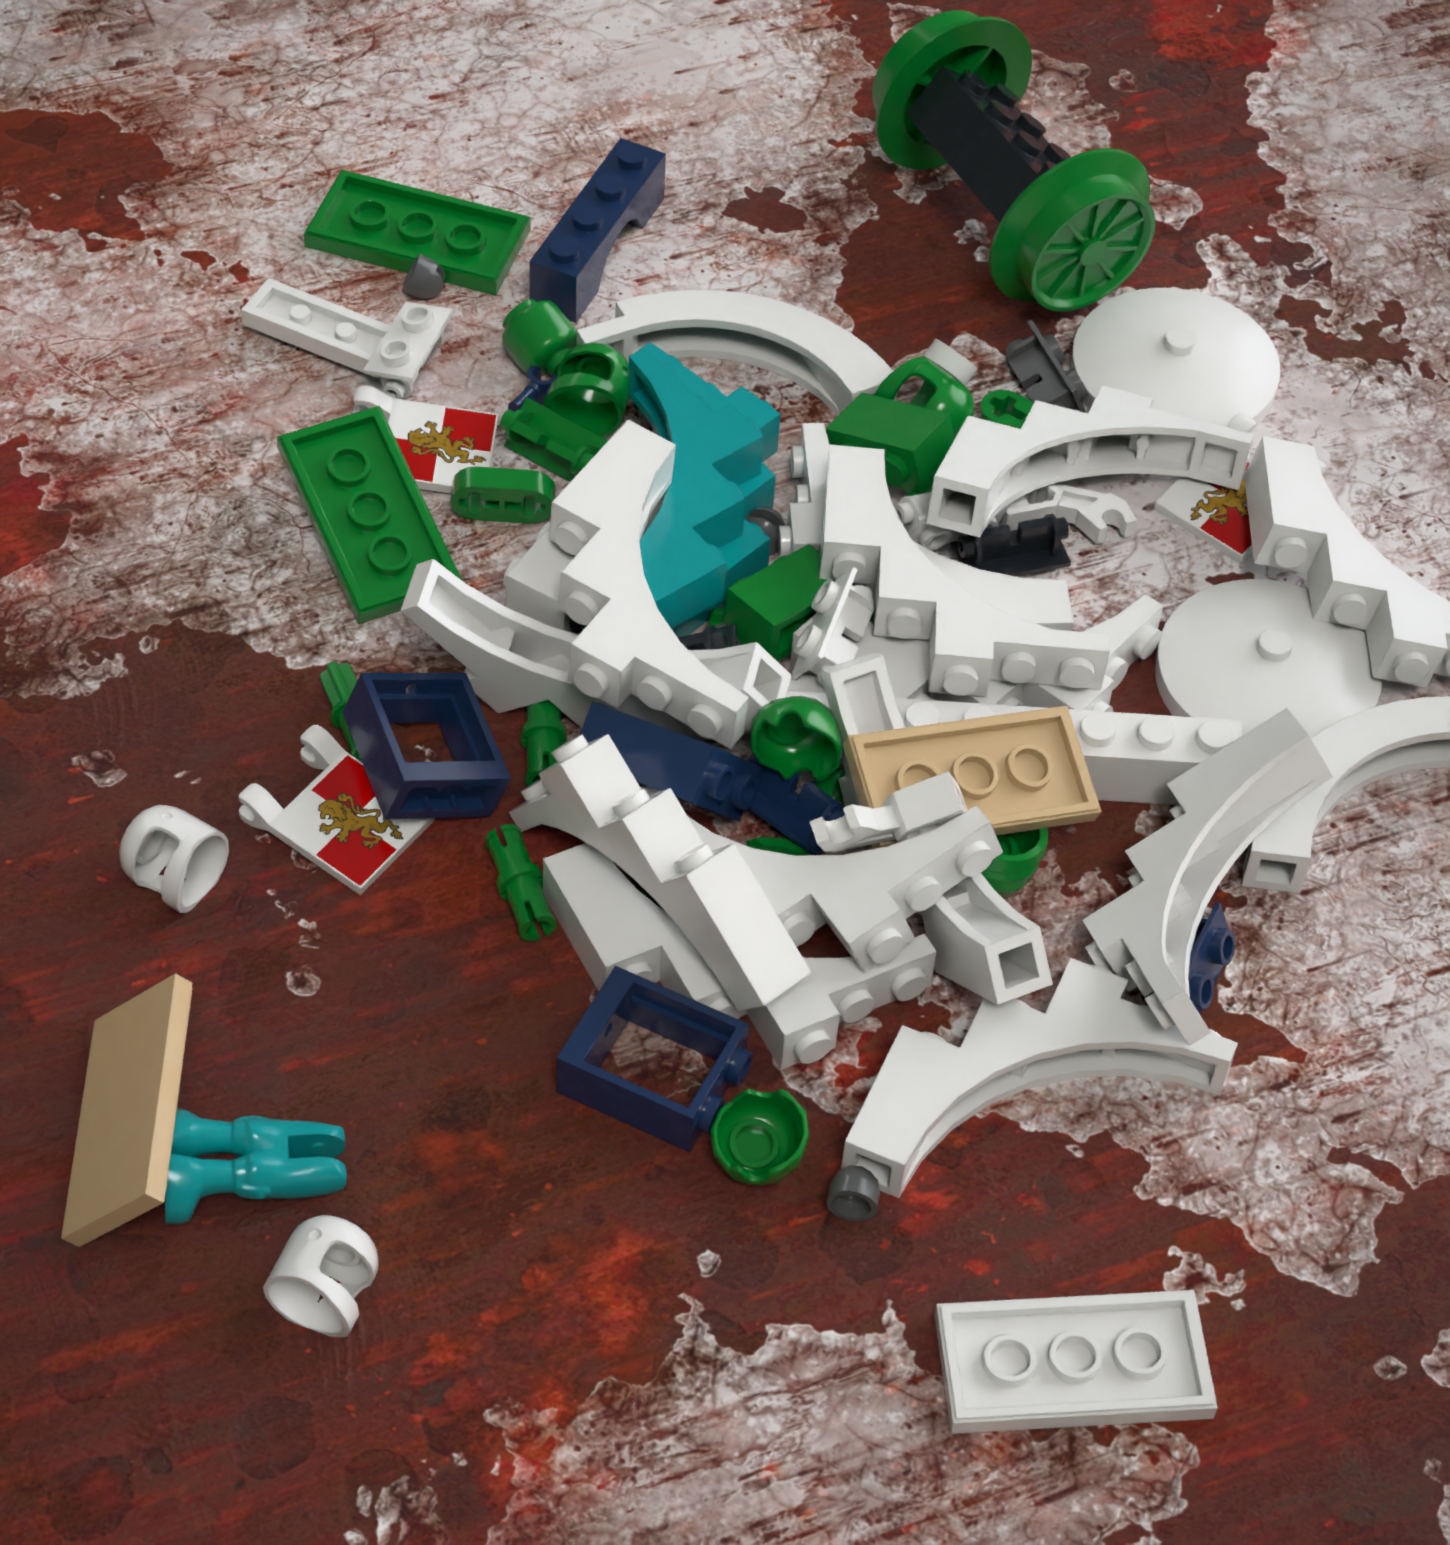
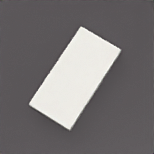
(1074, 1361)

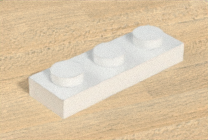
(313, 324)

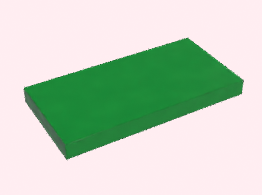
(396, 222)
(364, 508)

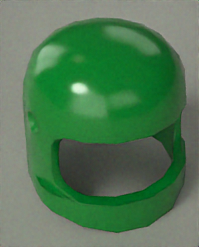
(591, 387)
(938, 391)

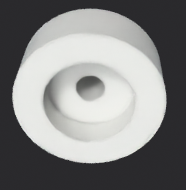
(951, 361)

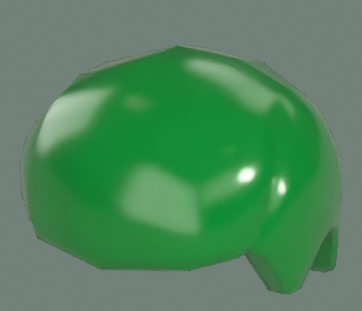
(797, 737)
(760, 1136)

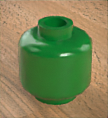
(538, 335)

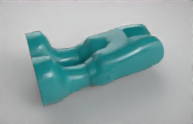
(273, 1161)

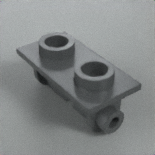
(1041, 359)

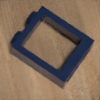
(676, 761)
(426, 789)
(672, 1015)

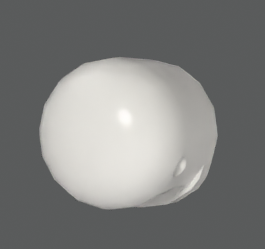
(183, 844)
(313, 1254)

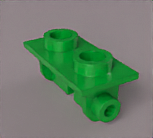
(550, 439)

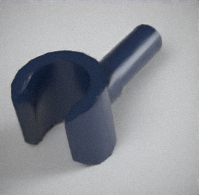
(534, 390)

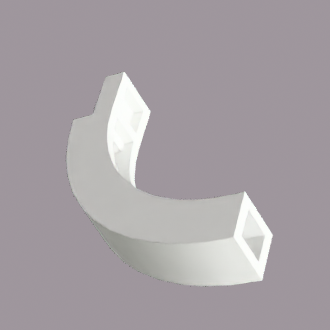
(748, 331)
(1357, 752)

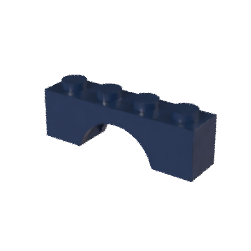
(574, 254)

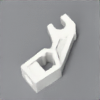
(1079, 506)
(903, 816)

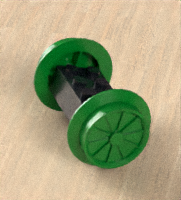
(1065, 221)

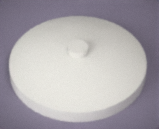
(1182, 351)
(1255, 651)

